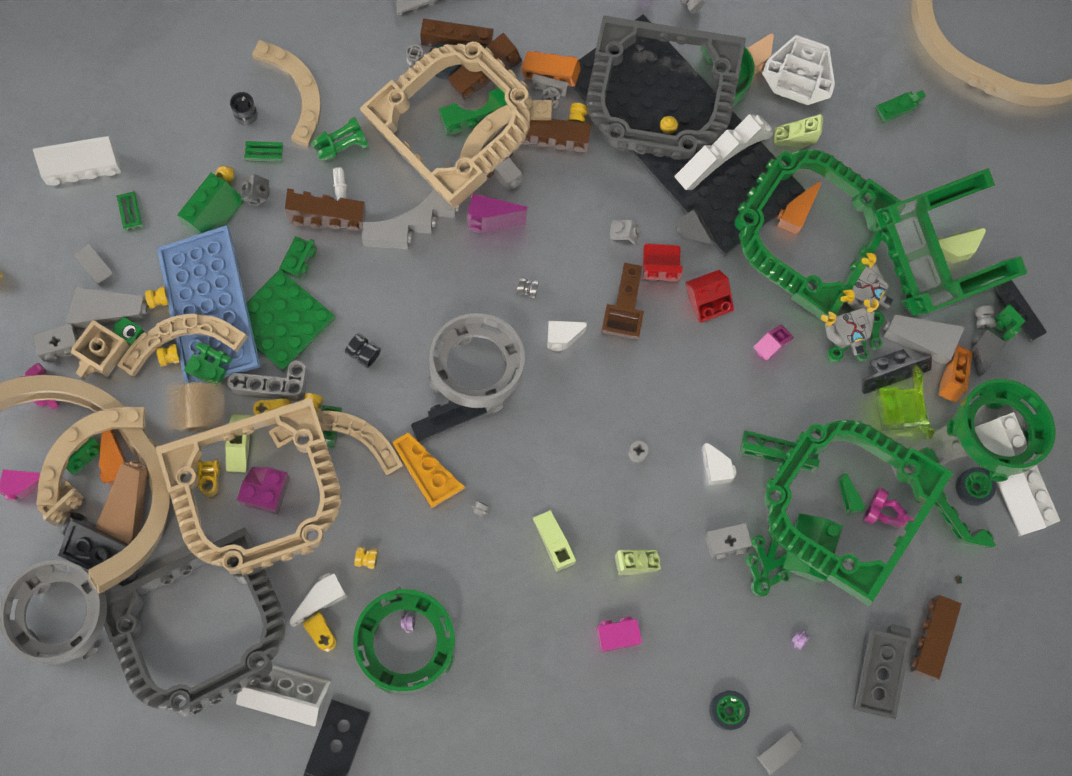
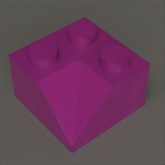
(264, 489)

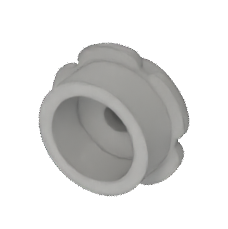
(480, 508)

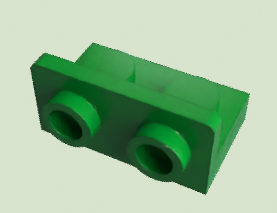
(298, 257)
(1009, 322)
(83, 455)

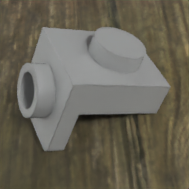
(625, 230)

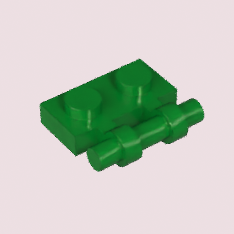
(203, 369)

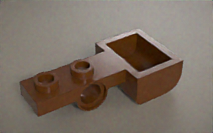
(623, 318)

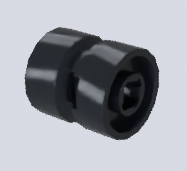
(243, 108)
(365, 352)

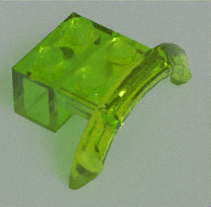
(904, 407)

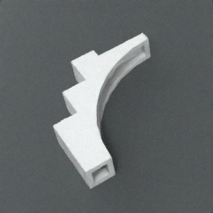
(731, 142)

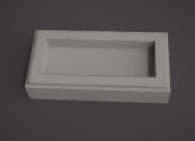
(541, 83)

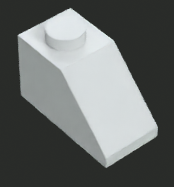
(563, 334)
(717, 466)

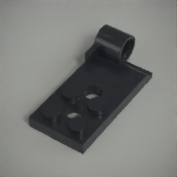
(84, 541)
(325, 761)

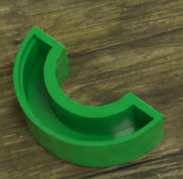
(745, 76)

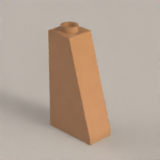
(125, 502)

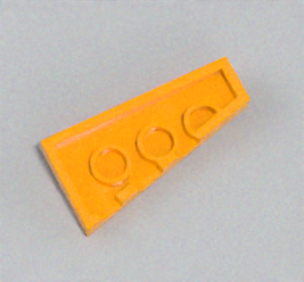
(429, 475)

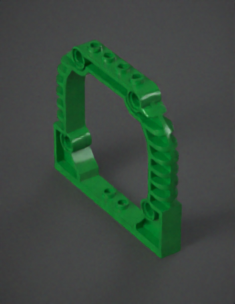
(824, 296)
(865, 578)

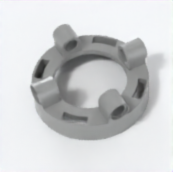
(460, 333)
(36, 581)

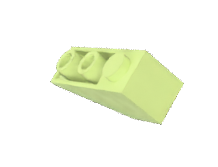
(554, 541)

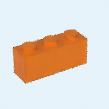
(551, 66)

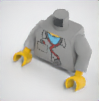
(868, 286)
(852, 327)

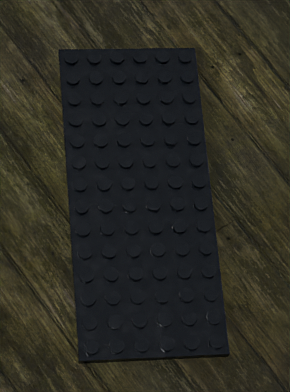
(660, 83)

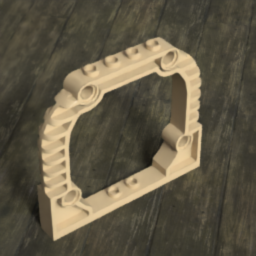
(453, 182)
(181, 457)

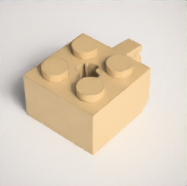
(102, 360)

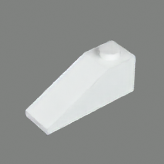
(322, 596)

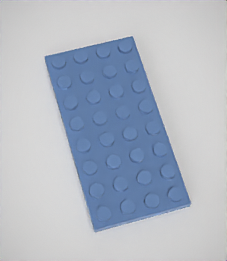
(205, 280)

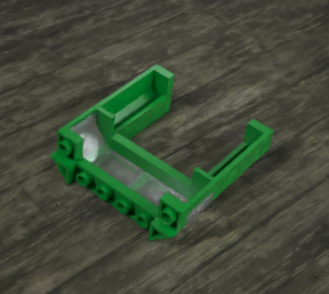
(919, 256)

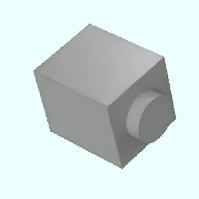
(508, 174)

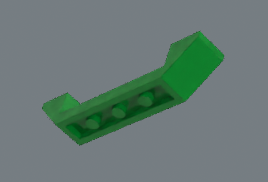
(950, 515)

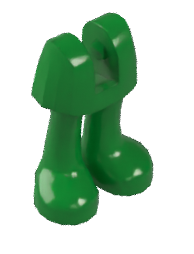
(329, 149)

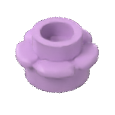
(408, 622)
(800, 640)

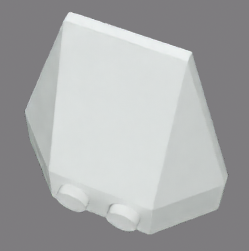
(801, 71)

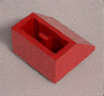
(710, 295)

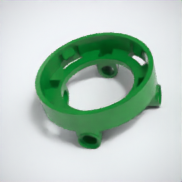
(996, 394)
(369, 623)

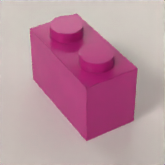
(618, 635)

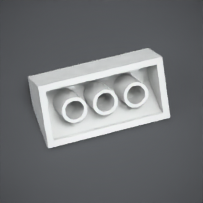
(77, 160)
(287, 695)

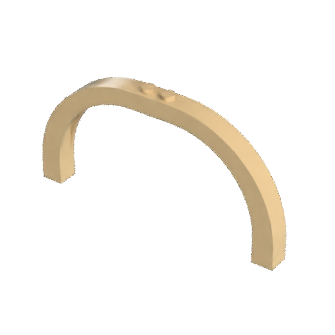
(977, 74)
(81, 393)

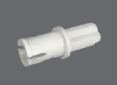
(339, 183)

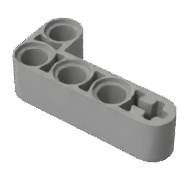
(268, 382)

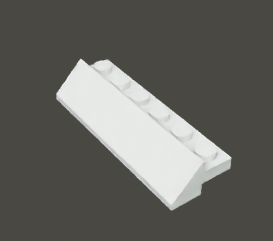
(1024, 492)

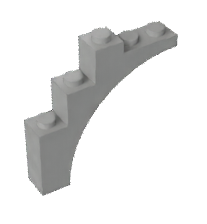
(398, 231)

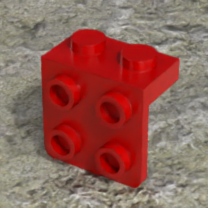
(662, 262)

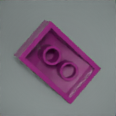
(491, 214)

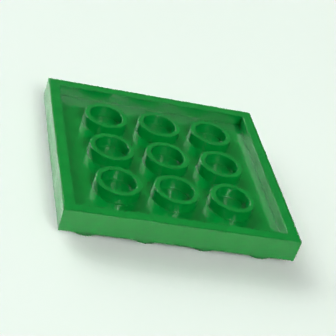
(285, 319)

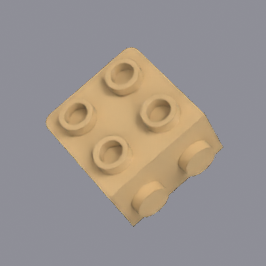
(69, 499)

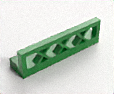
(771, 454)

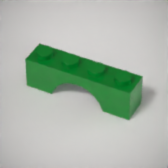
(457, 119)

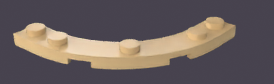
(305, 82)
(497, 120)
(175, 327)
(356, 428)
(73, 438)

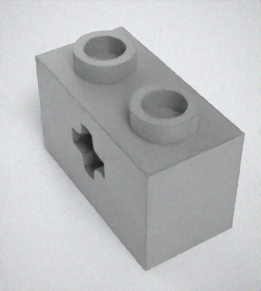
(55, 342)
(738, 534)

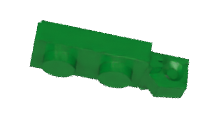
(899, 105)

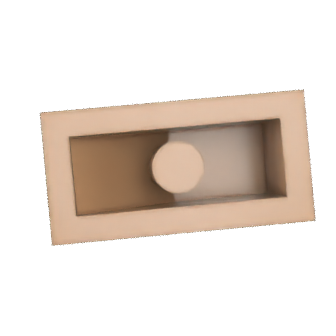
(761, 52)

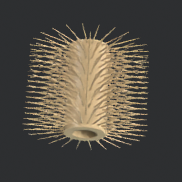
(193, 404)

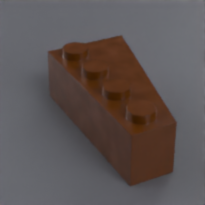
(470, 82)
(324, 211)

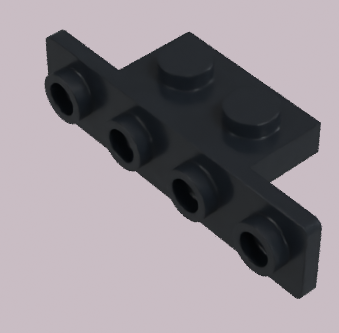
(1011, 295)
(893, 369)
(444, 418)

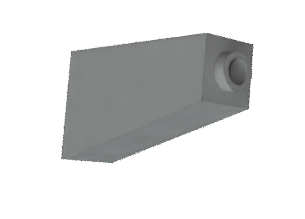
(104, 307)
(924, 336)

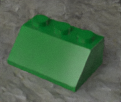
(210, 205)
(820, 531)

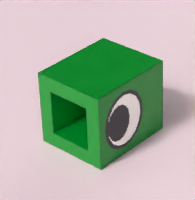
(127, 330)

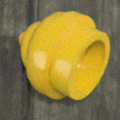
(668, 125)
(225, 173)

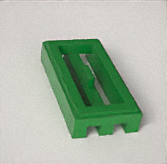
(262, 147)
(132, 224)

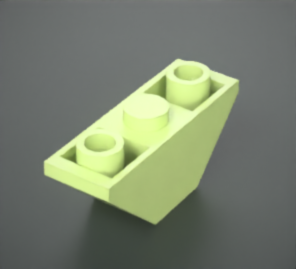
(799, 133)
(961, 246)
(237, 449)
(637, 561)

